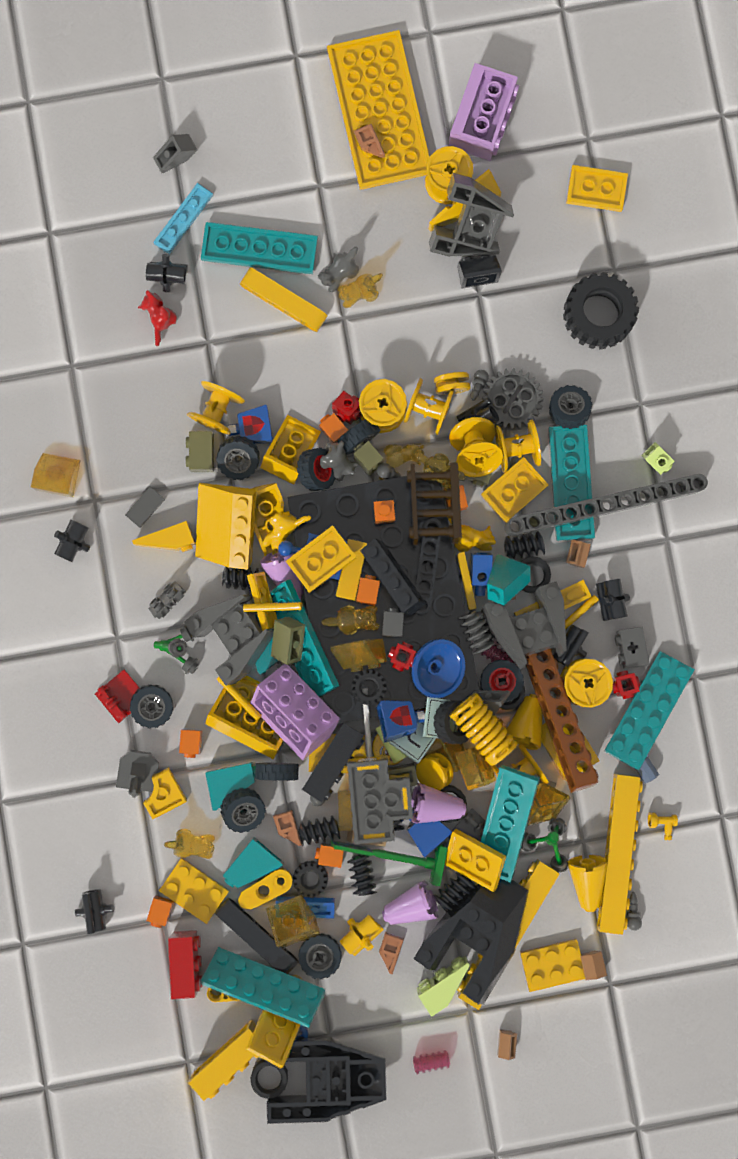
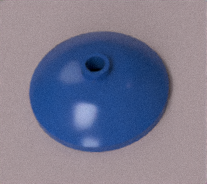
(446, 671)

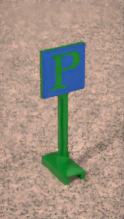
(435, 864)

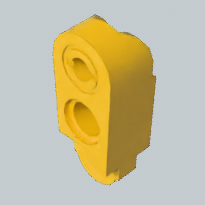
(251, 896)

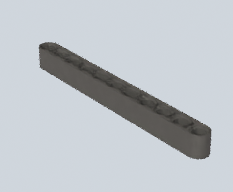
(614, 500)

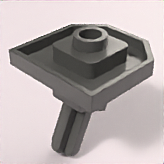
(136, 772)

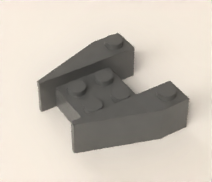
(476, 223)
(532, 630)
(237, 631)

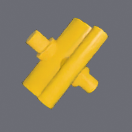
(361, 935)

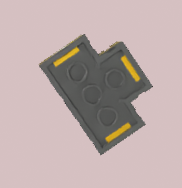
(377, 799)

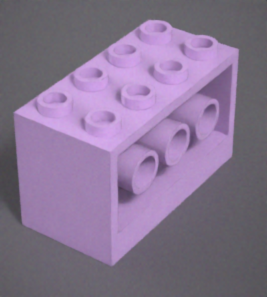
(484, 112)
(294, 711)

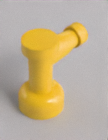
(669, 821)

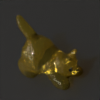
(362, 288)
(398, 455)
(437, 463)
(350, 619)
(189, 844)

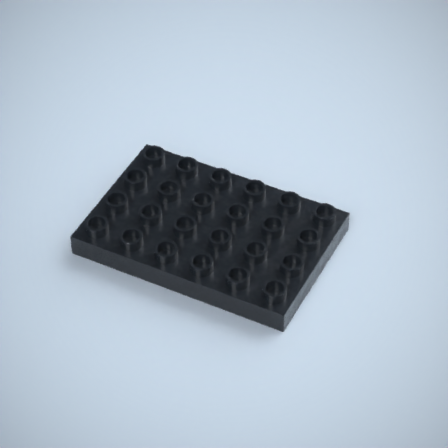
(353, 516)

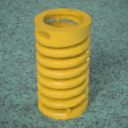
(491, 724)

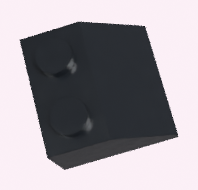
(478, 271)

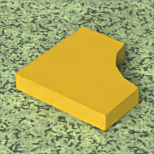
(165, 794)

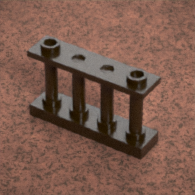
(451, 494)

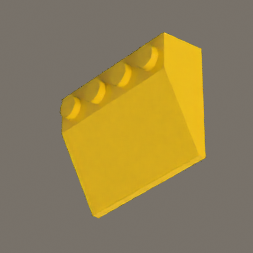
(225, 525)
(234, 721)

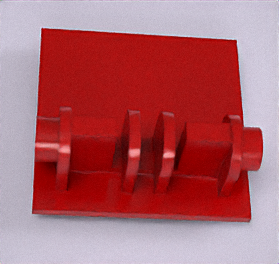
(117, 695)

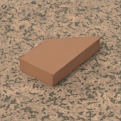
(369, 141)
(287, 826)
(390, 950)

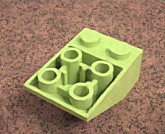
(440, 989)

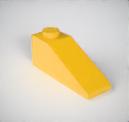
(172, 538)

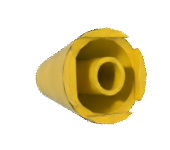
(527, 723)
(588, 879)

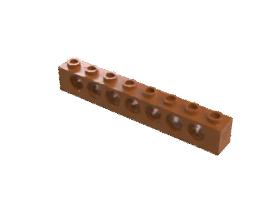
(555, 723)

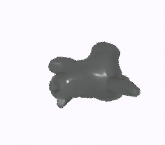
(342, 267)
(337, 460)

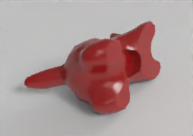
(160, 315)

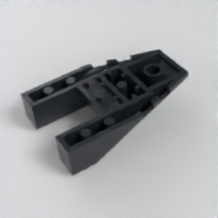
(486, 924)
(336, 1083)

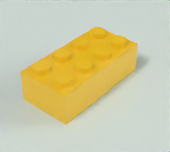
(223, 1064)

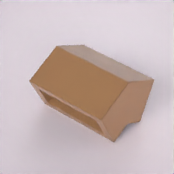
(578, 553)
(593, 965)
(507, 1044)

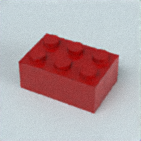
(184, 964)

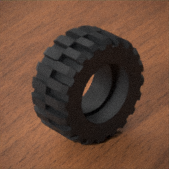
(613, 290)

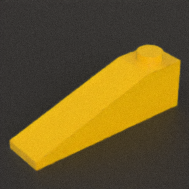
(451, 214)
(267, 504)

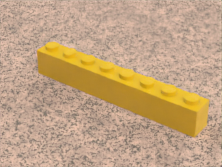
(618, 853)
(539, 883)

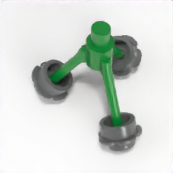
(177, 648)
(556, 828)

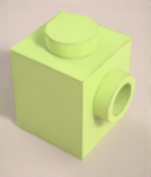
(658, 458)

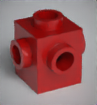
(347, 407)
(394, 655)
(632, 684)

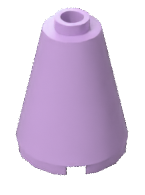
(279, 571)
(435, 805)
(412, 906)

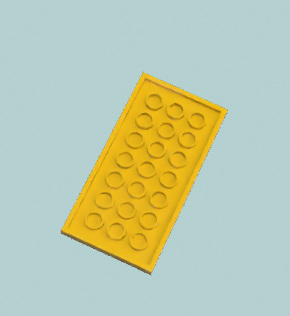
(378, 91)

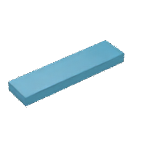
(183, 218)

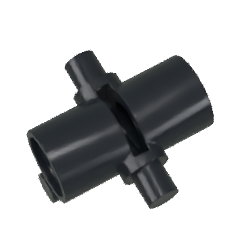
(166, 272)
(478, 411)
(71, 541)
(612, 599)
(574, 640)
(94, 911)

